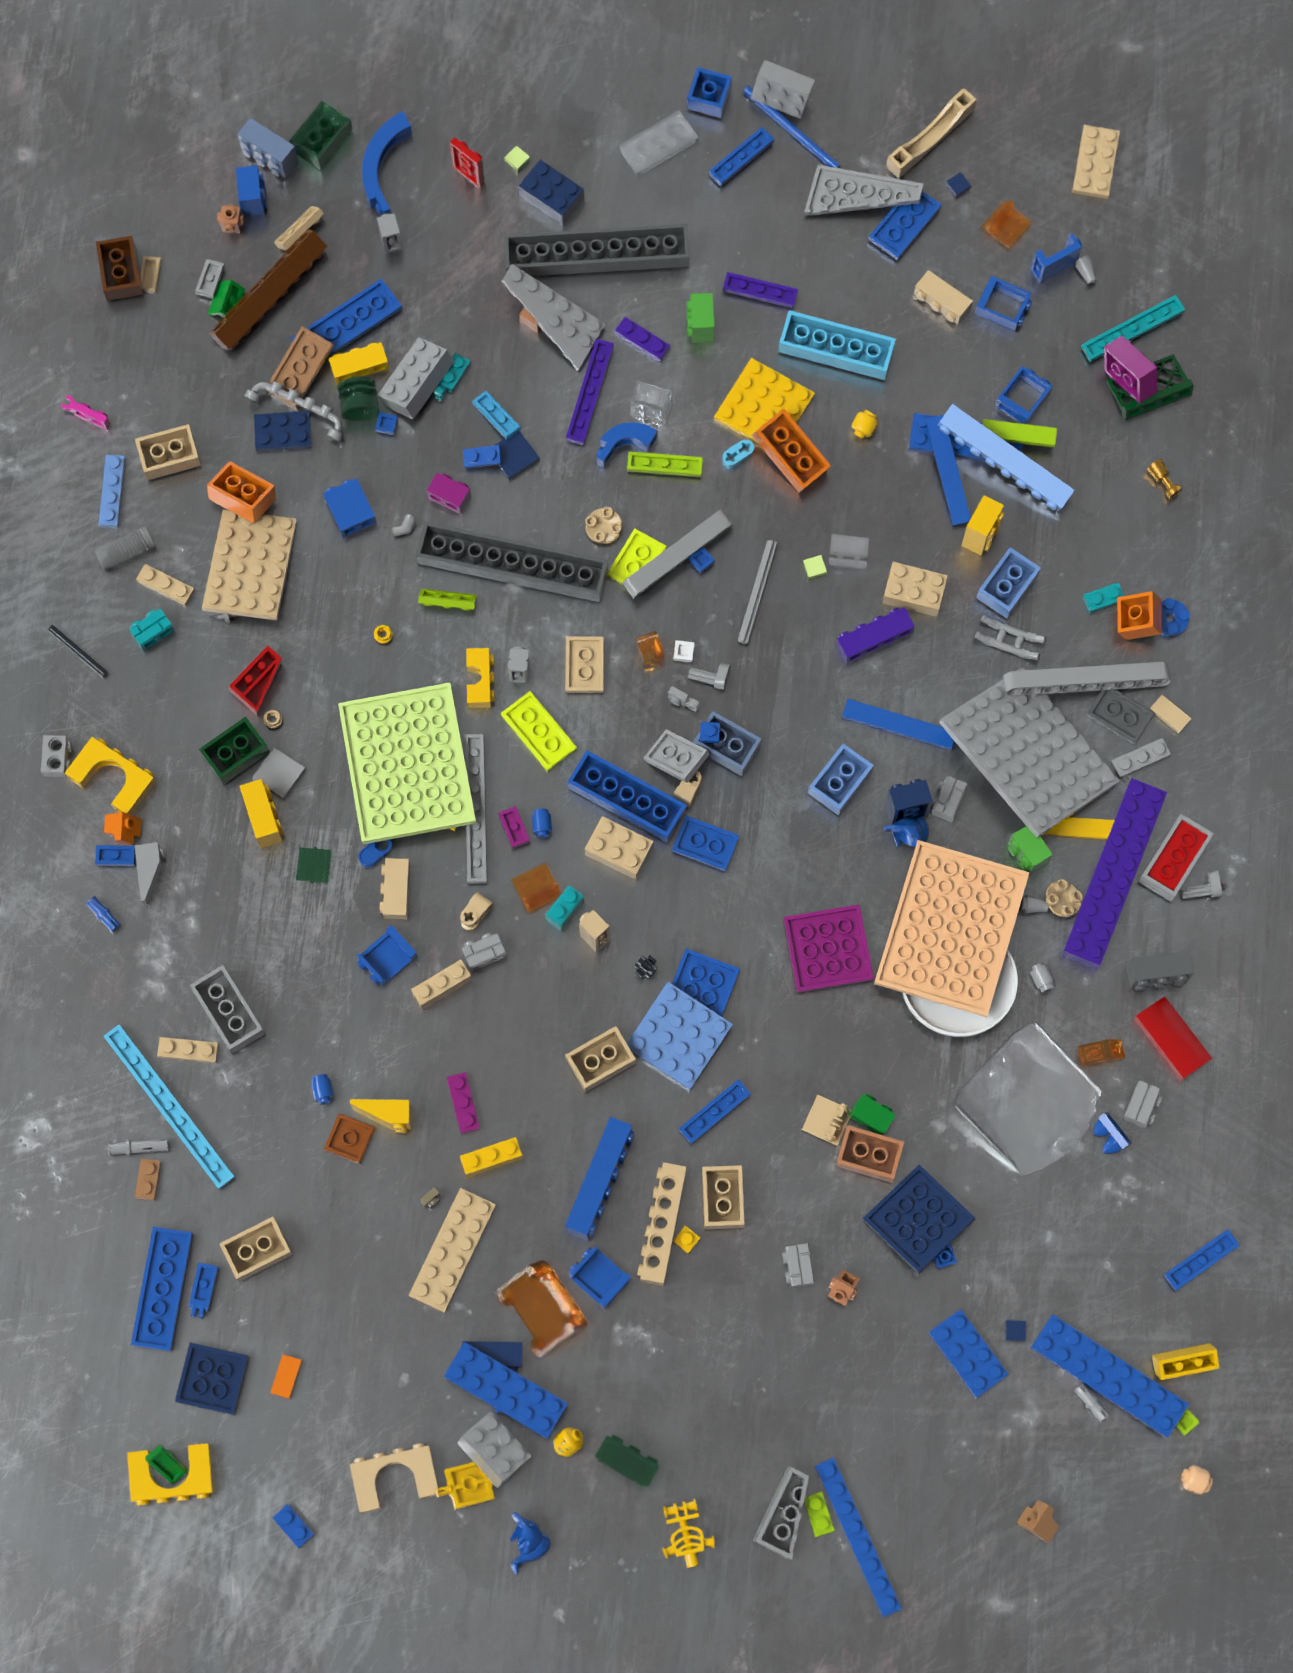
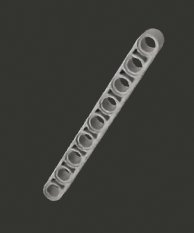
(1086, 678)

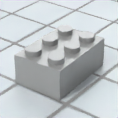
(782, 89)
(494, 1449)

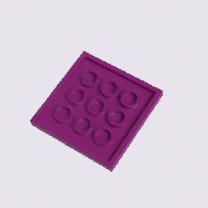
(828, 948)

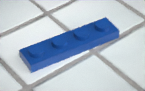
(741, 156)
(714, 1111)
(1201, 1260)

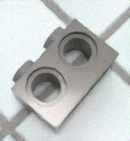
(51, 756)

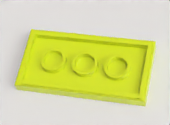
(539, 731)

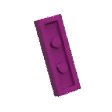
(463, 1103)

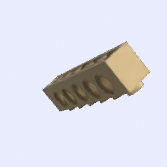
(657, 1274)

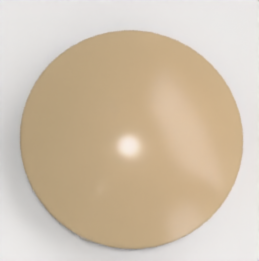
(603, 525)
(1063, 898)

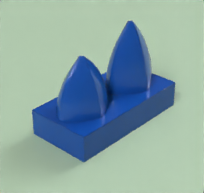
(1117, 1140)

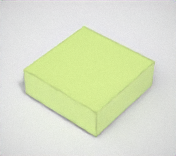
(517, 158)
(815, 567)

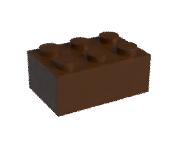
(119, 268)

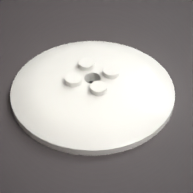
(960, 1023)

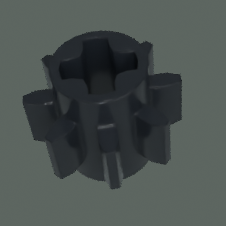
(646, 966)

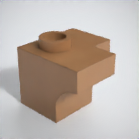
(1039, 1521)

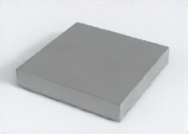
(279, 773)

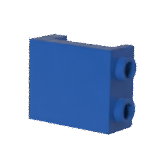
(1048, 267)
(349, 507)
(386, 957)
(599, 1276)

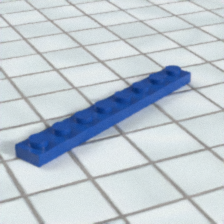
(858, 1537)

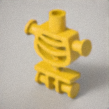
(690, 1553)

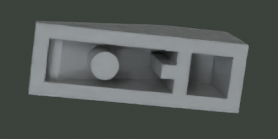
(149, 865)

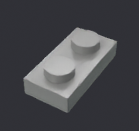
(209, 278)

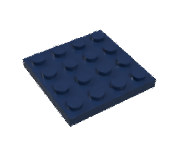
(919, 1219)

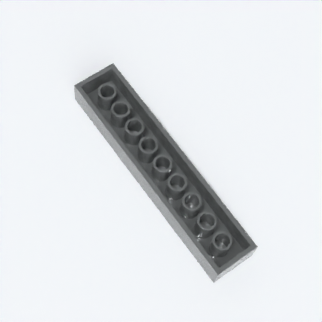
(598, 250)
(512, 561)

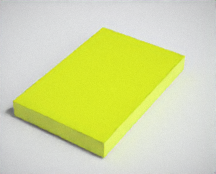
(634, 555)

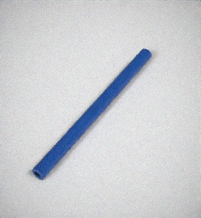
(794, 131)

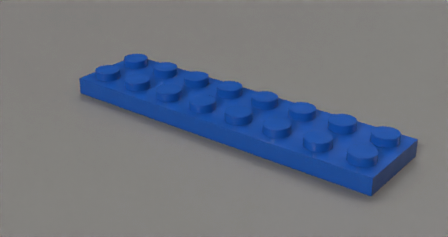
(1110, 1376)

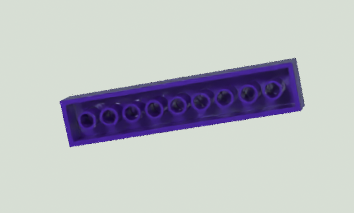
(1114, 874)

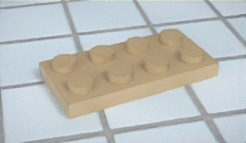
(1095, 161)

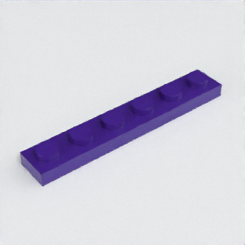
(589, 391)

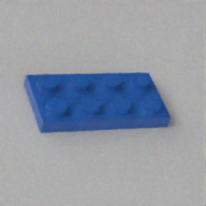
(904, 225)
(968, 1353)

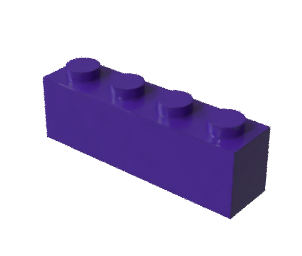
(875, 634)

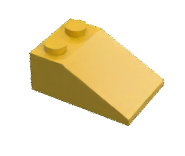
(389, 1113)

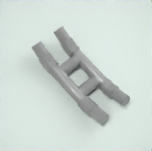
(1021, 635)

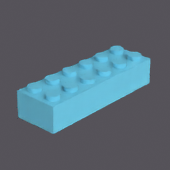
(836, 345)

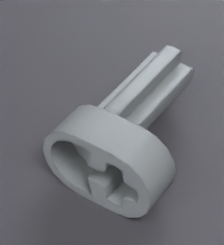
(718, 680)
(1212, 888)

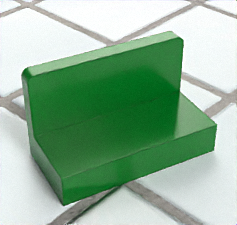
(225, 298)

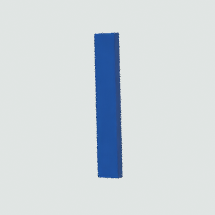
(948, 472)
(897, 724)

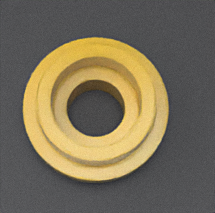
(380, 629)

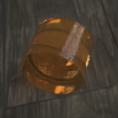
(649, 647)

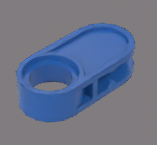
(372, 854)

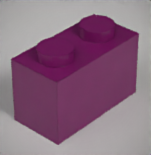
(448, 492)

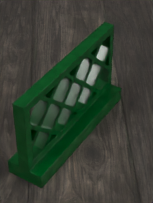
(1159, 399)

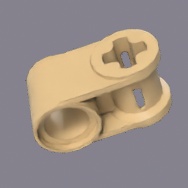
(687, 791)
(477, 909)

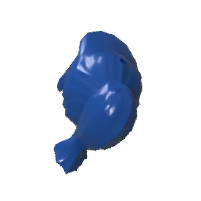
(909, 831)
(531, 1541)

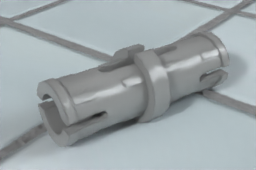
(1092, 1402)

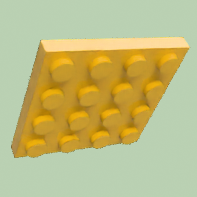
(759, 397)

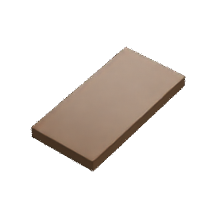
(301, 363)

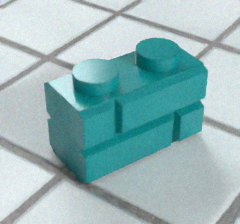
(151, 629)
(564, 907)

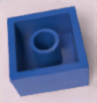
(709, 92)
(251, 191)

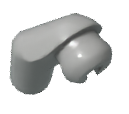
(406, 527)

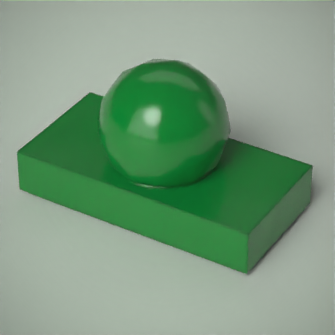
(166, 1464)

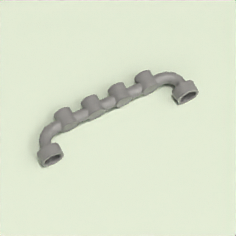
(293, 397)

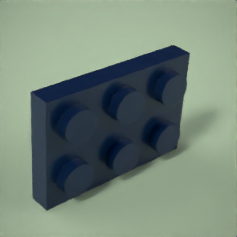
(282, 431)

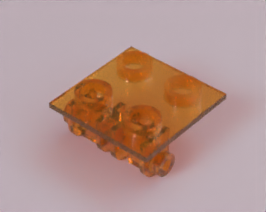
(1006, 224)
(536, 887)

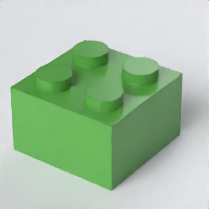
(700, 318)
(1029, 850)

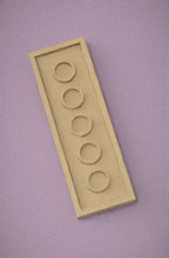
(452, 1250)

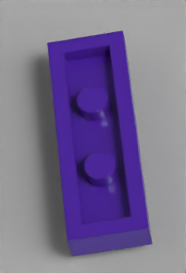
(642, 339)

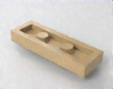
(296, 230)
(165, 584)
(187, 1050)

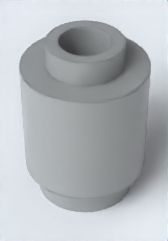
(1043, 977)

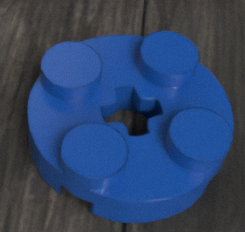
(1180, 614)

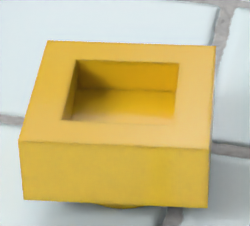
(686, 1239)

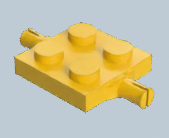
(466, 1486)

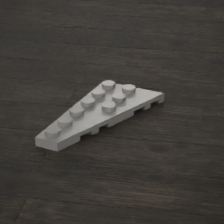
(849, 190)
(559, 318)

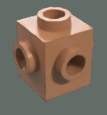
(230, 219)
(844, 1287)

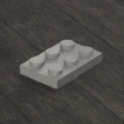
(676, 756)

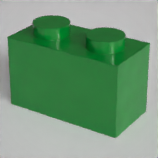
(871, 1114)

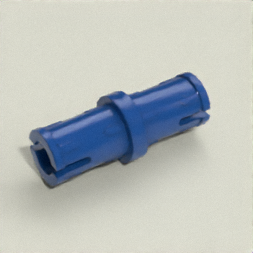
(103, 914)

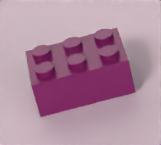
(1130, 369)

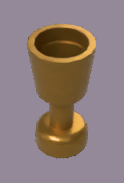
(1160, 473)

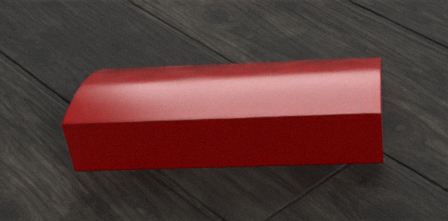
(1172, 1038)

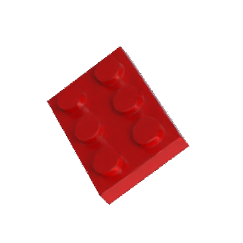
(467, 162)

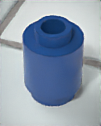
(541, 823)
(322, 1089)

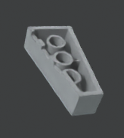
(783, 1515)

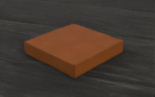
(349, 1138)

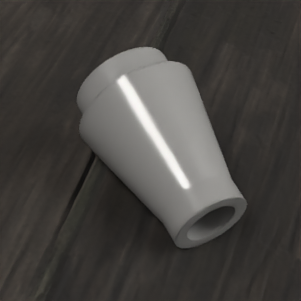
(1086, 269)
(1032, 904)

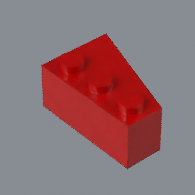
(256, 679)

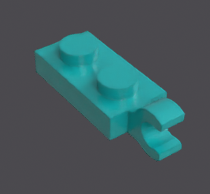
(452, 376)

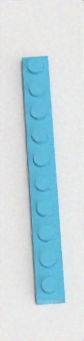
(169, 1107)

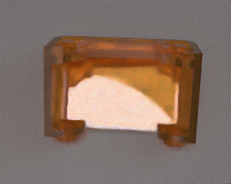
(542, 1306)

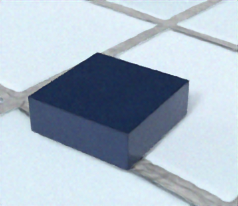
(958, 184)
(1015, 1330)

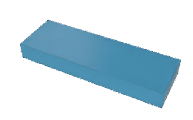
(496, 415)

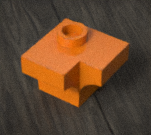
(123, 827)

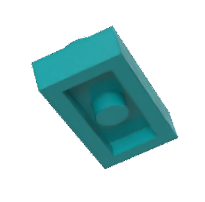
(1102, 597)

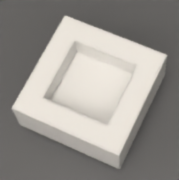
(683, 651)

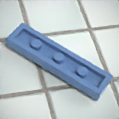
(112, 491)

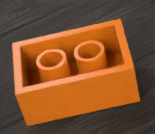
(241, 492)

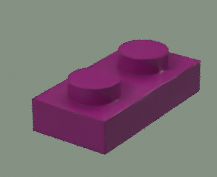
(514, 827)

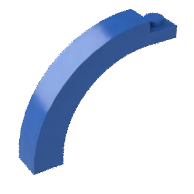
(383, 140)

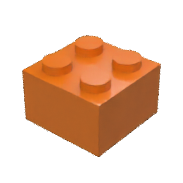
(1139, 615)

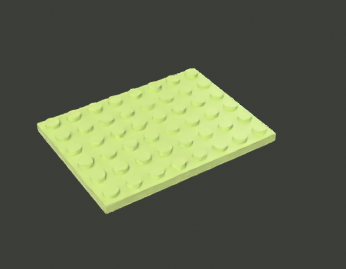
(406, 763)

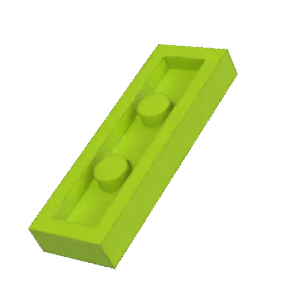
(447, 599)

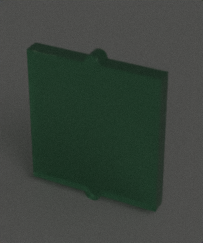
(313, 865)

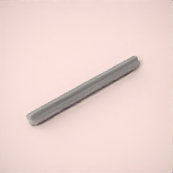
(757, 592)

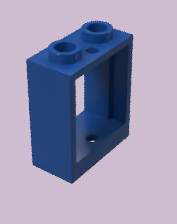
(1009, 290)
(1013, 409)

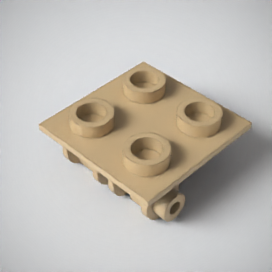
(827, 1120)

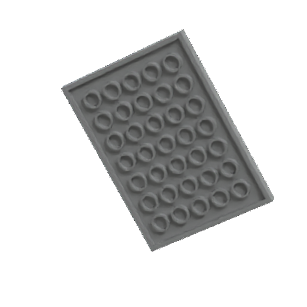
(1029, 755)

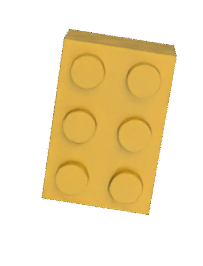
(983, 526)
(262, 813)

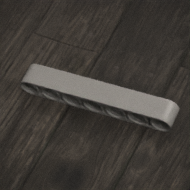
(677, 553)

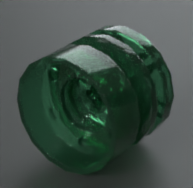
(358, 398)

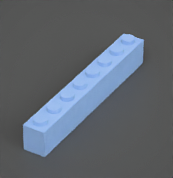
(1005, 457)

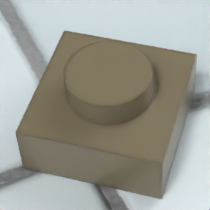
(430, 1198)

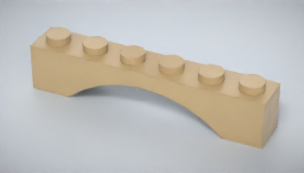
(951, 116)

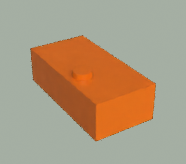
(791, 450)

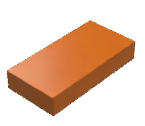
(286, 1376)

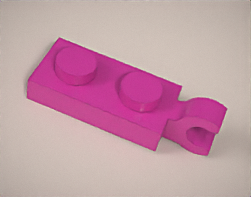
(85, 412)

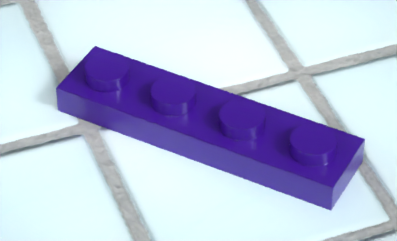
(760, 290)

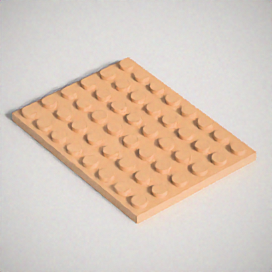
(952, 928)

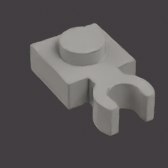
(680, 698)

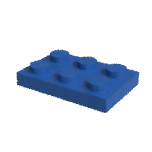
(705, 843)

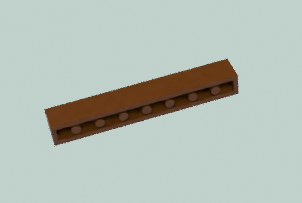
(268, 290)

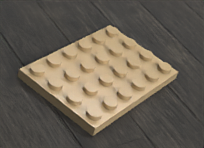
(249, 566)

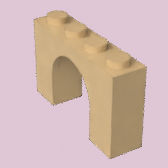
(367, 1471)

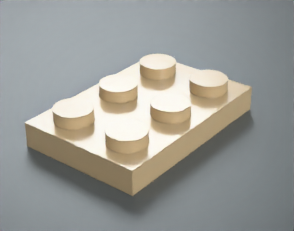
(584, 664)

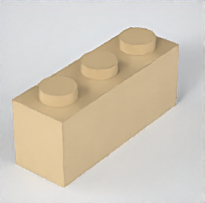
(942, 297)
(395, 888)
(594, 930)
(441, 984)

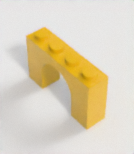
(97, 755)
(198, 1482)

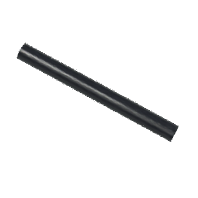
(78, 651)

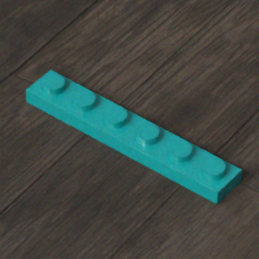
(1134, 327)

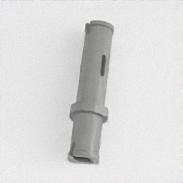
(138, 1146)

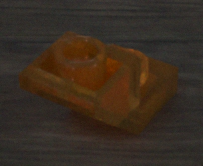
(1100, 1051)

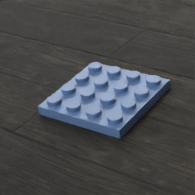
(679, 1035)

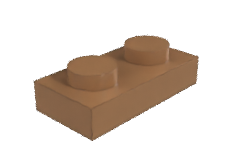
(148, 1179)

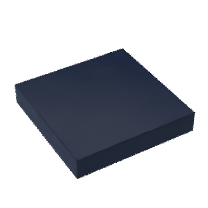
(516, 455)

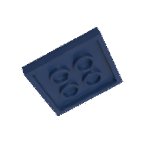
(211, 1378)

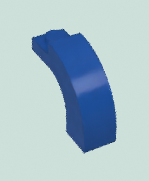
(625, 434)

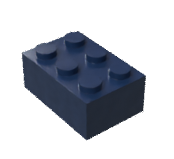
(551, 192)
(908, 800)

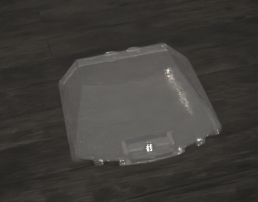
(1029, 1100)

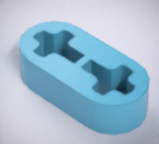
(740, 457)

